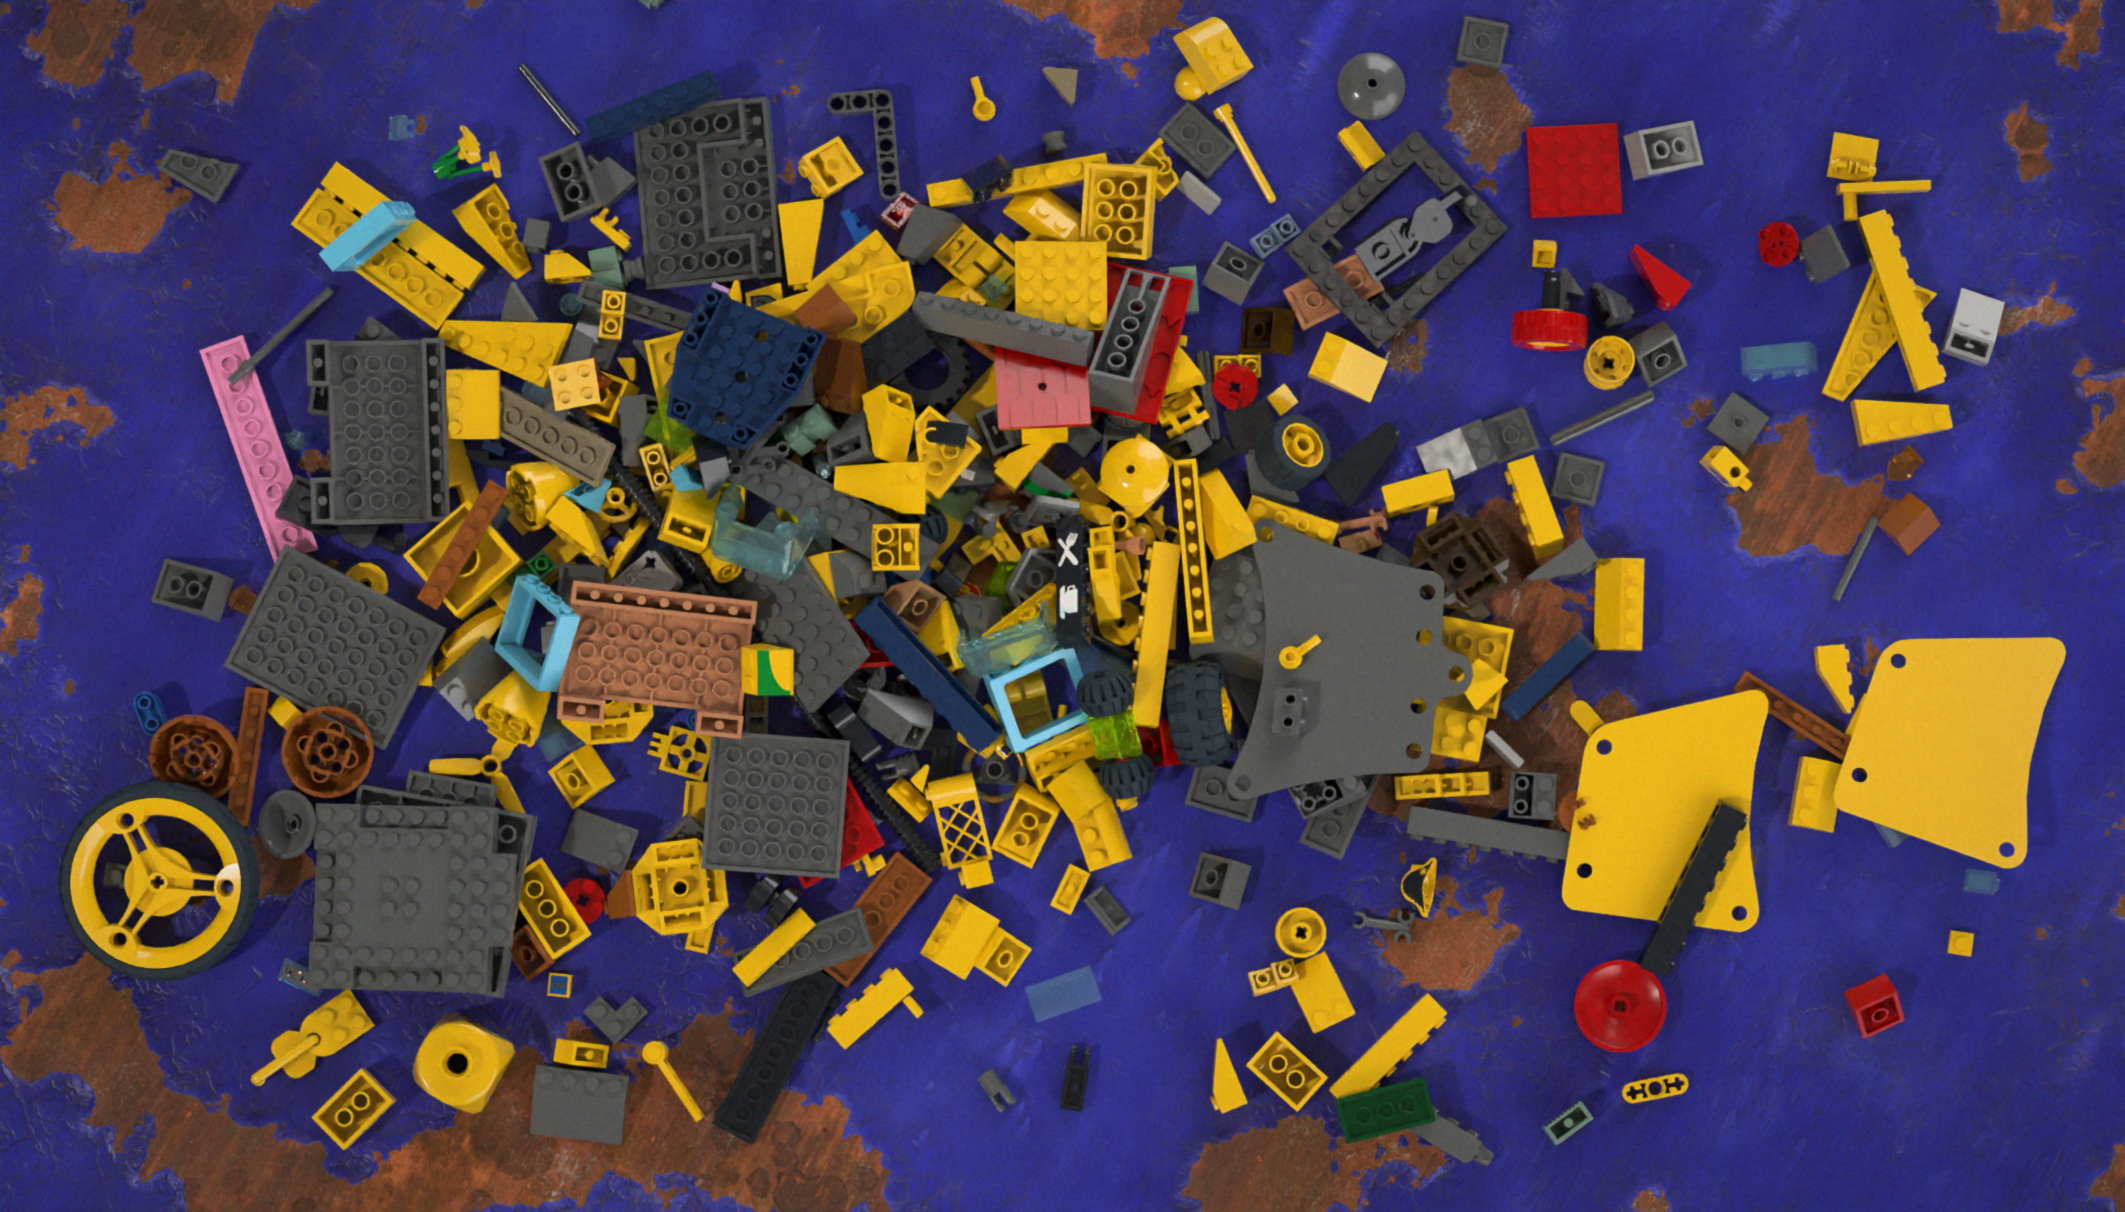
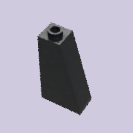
(1358, 465)

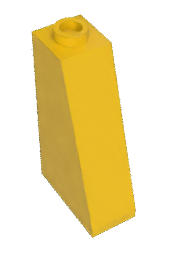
(800, 235)

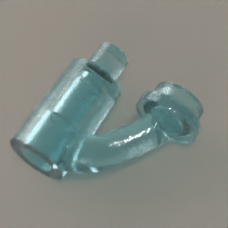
(822, 467)

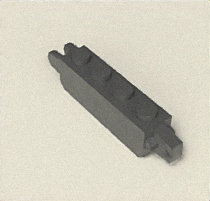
(1453, 1140)

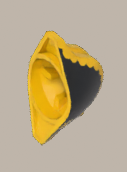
(1419, 885)

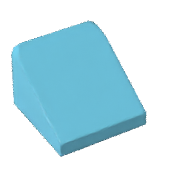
(685, 478)

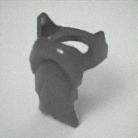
(988, 511)

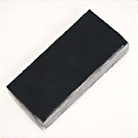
(1214, 455)

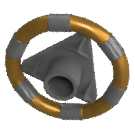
(996, 772)

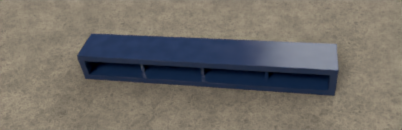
(928, 674)

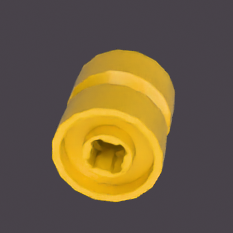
(721, 570)

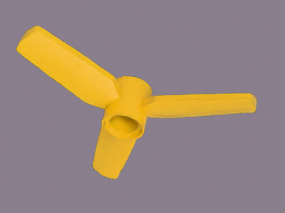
(1106, 516)
(472, 767)

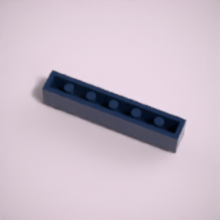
(653, 107)

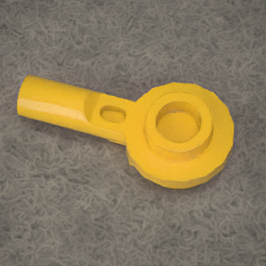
(983, 108)
(1292, 657)

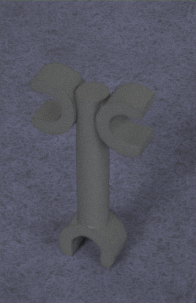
(1401, 927)

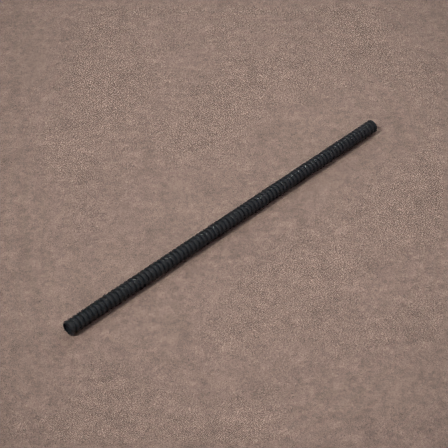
(817, 719)

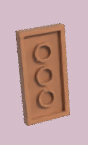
(1313, 306)

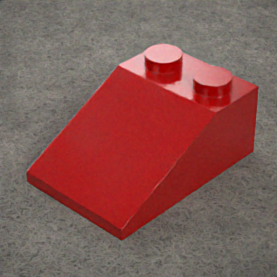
(1660, 281)

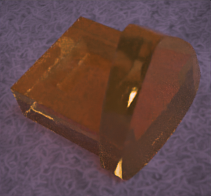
(1903, 465)
(242, 599)

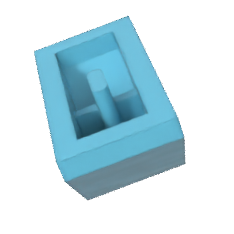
(588, 495)

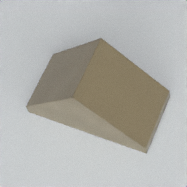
(1063, 81)

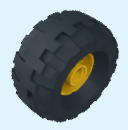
(1201, 713)

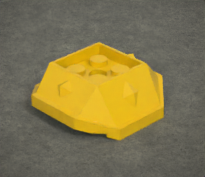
(621, 724)
(655, 883)

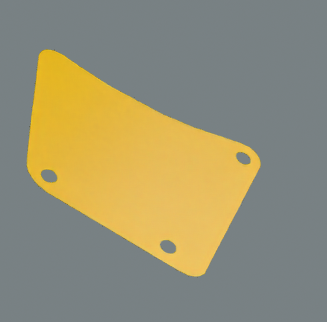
(1952, 741)
(1654, 803)

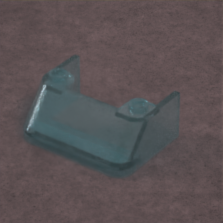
(756, 549)
(1008, 645)

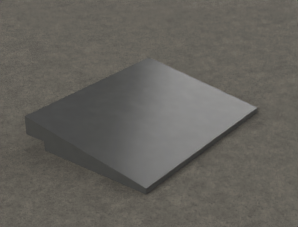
(710, 196)

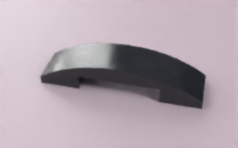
(484, 459)

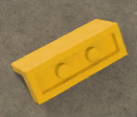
(1417, 493)

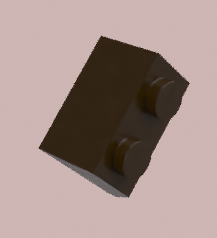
(1267, 331)

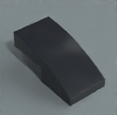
(947, 433)

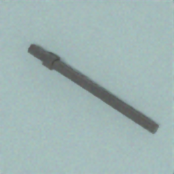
(247, 366)

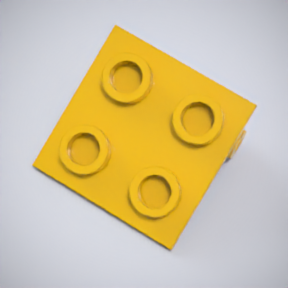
(1852, 158)
(574, 384)

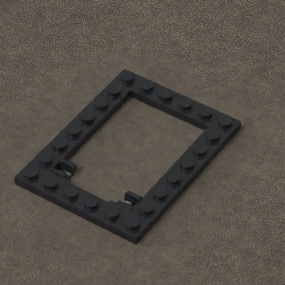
(1367, 317)

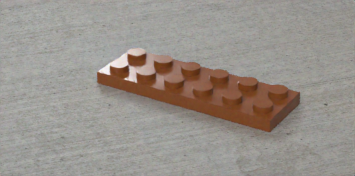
(883, 908)

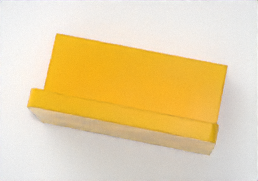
(1361, 146)

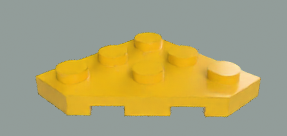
(942, 462)
(625, 550)

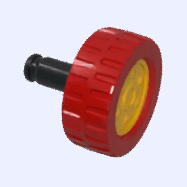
(1549, 327)

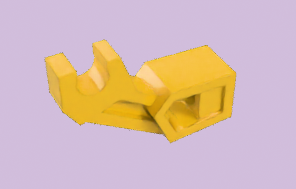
(1155, 521)

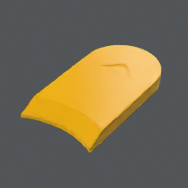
(1585, 716)

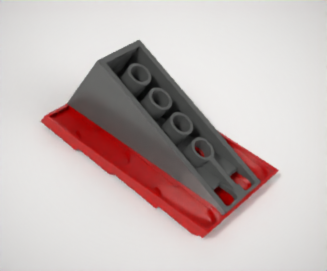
(1138, 342)

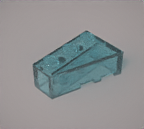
(1779, 360)

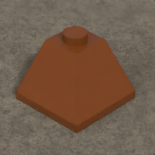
(621, 898)

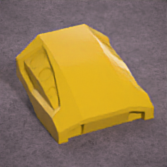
(895, 547)

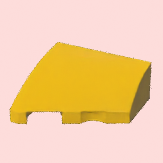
(1166, 177)

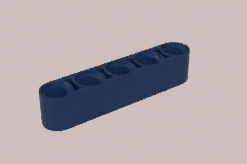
(1547, 676)

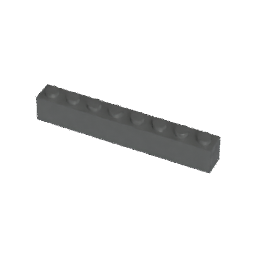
(1003, 328)
(1488, 834)

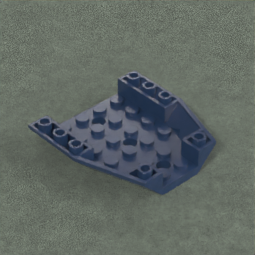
(719, 347)

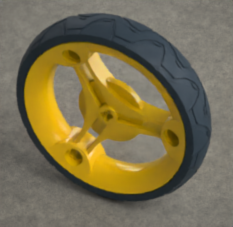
(100, 937)

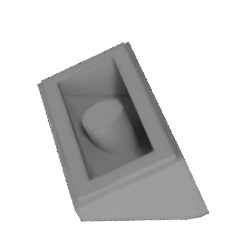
(1198, 193)

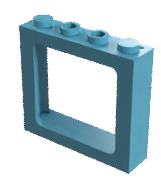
(368, 235)
(514, 627)
(995, 685)

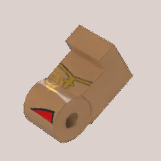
(1360, 542)

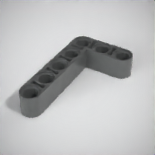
(881, 135)

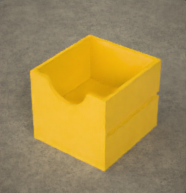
(484, 571)

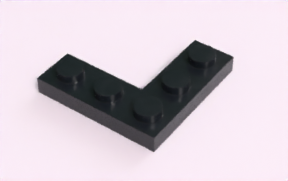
(943, 748)

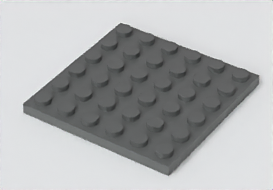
(776, 805)

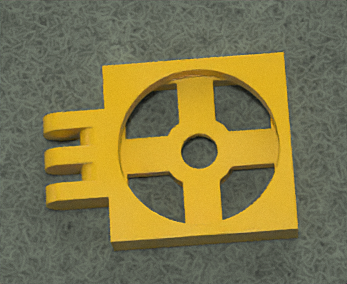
(666, 747)

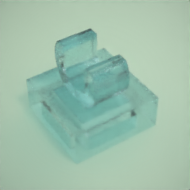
(398, 127)

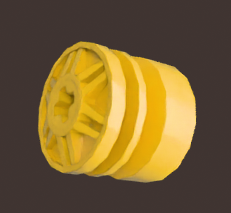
(1608, 350)

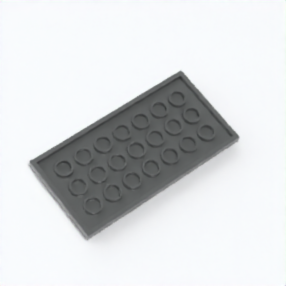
(804, 618)

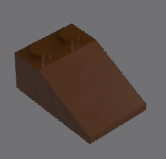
(840, 376)

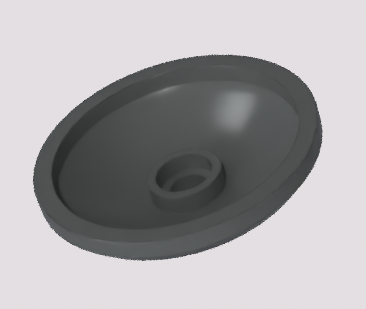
(1368, 101)
(279, 822)

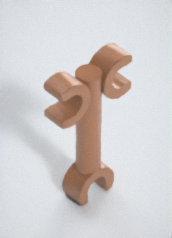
(1376, 519)

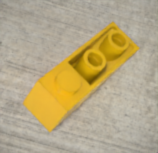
(1832, 668)

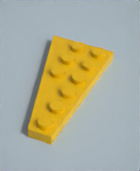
(1865, 340)
(514, 347)

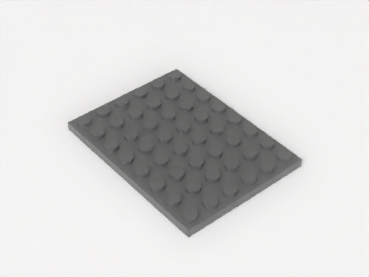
(335, 645)

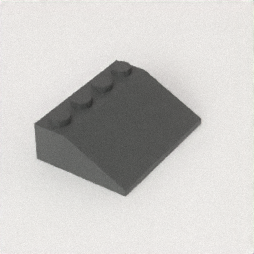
(579, 1104)

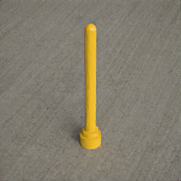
(1225, 115)

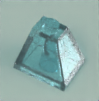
(556, 739)

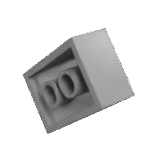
(1663, 150)

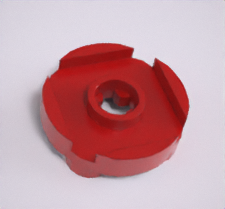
(1239, 374)
(589, 889)

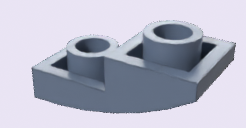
(1275, 236)

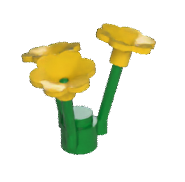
(470, 151)

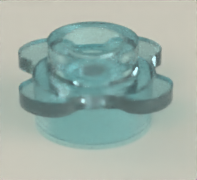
(994, 281)
(296, 439)

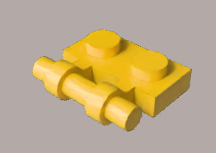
(1178, 406)

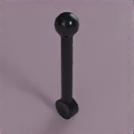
(833, 1003)

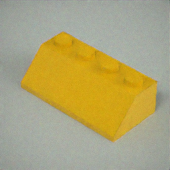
(1619, 604)
(550, 911)

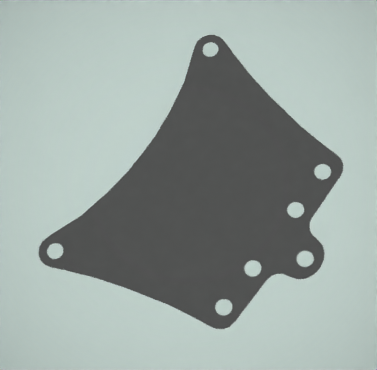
(1357, 675)

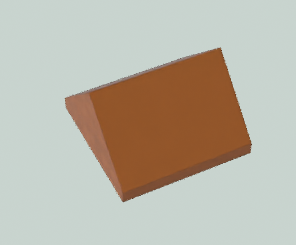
(825, 312)
(1909, 523)
(529, 953)

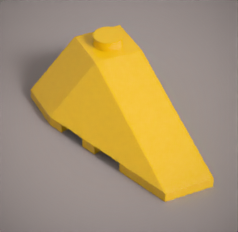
(489, 224)

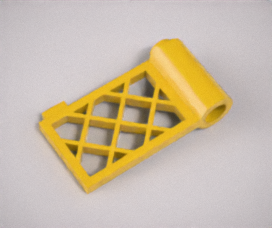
(950, 792)
(657, 1053)

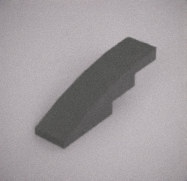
(577, 349)

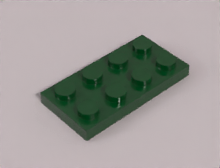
(1385, 1110)

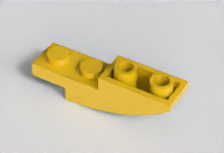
(658, 473)
(1103, 573)
(468, 634)

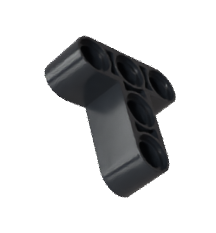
(952, 575)
(852, 729)

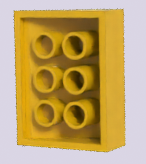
(1119, 208)

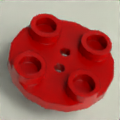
(1776, 234)

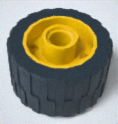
(1292, 452)

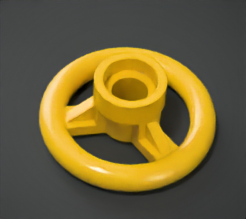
(616, 492)

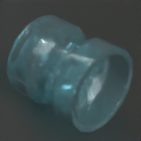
(568, 304)

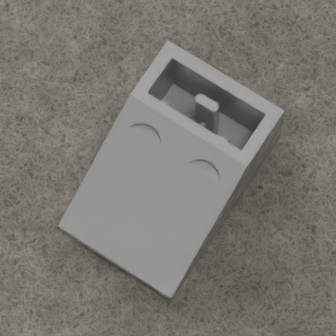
(1973, 328)

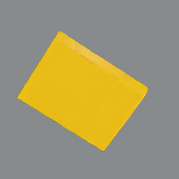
(1077, 791)

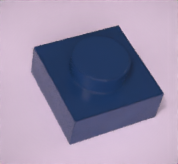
(495, 447)

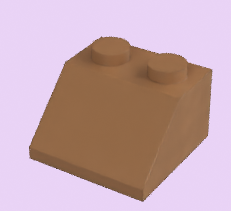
(914, 602)

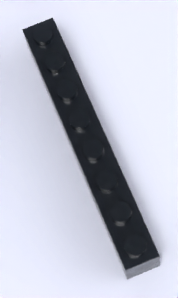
(1691, 888)

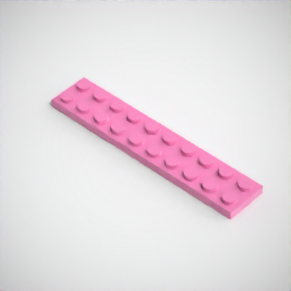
(255, 443)

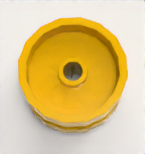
(1313, 935)

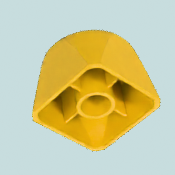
(486, 1057)

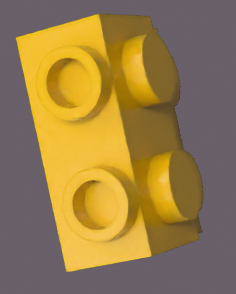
(829, 168)

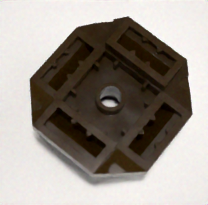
(1470, 544)

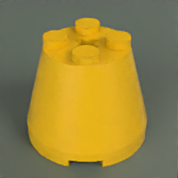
(536, 489)
(514, 710)

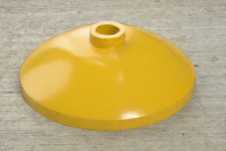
(1145, 482)

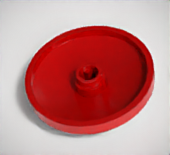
(1619, 1006)

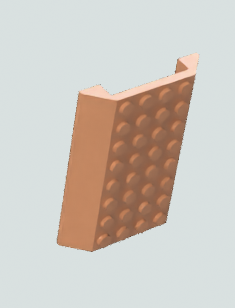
(657, 652)

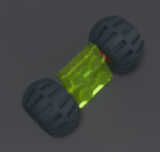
(1125, 767)

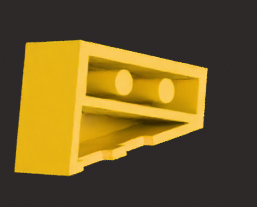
(1183, 374)

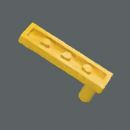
(1851, 190)

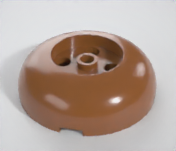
(302, 743)
(172, 766)

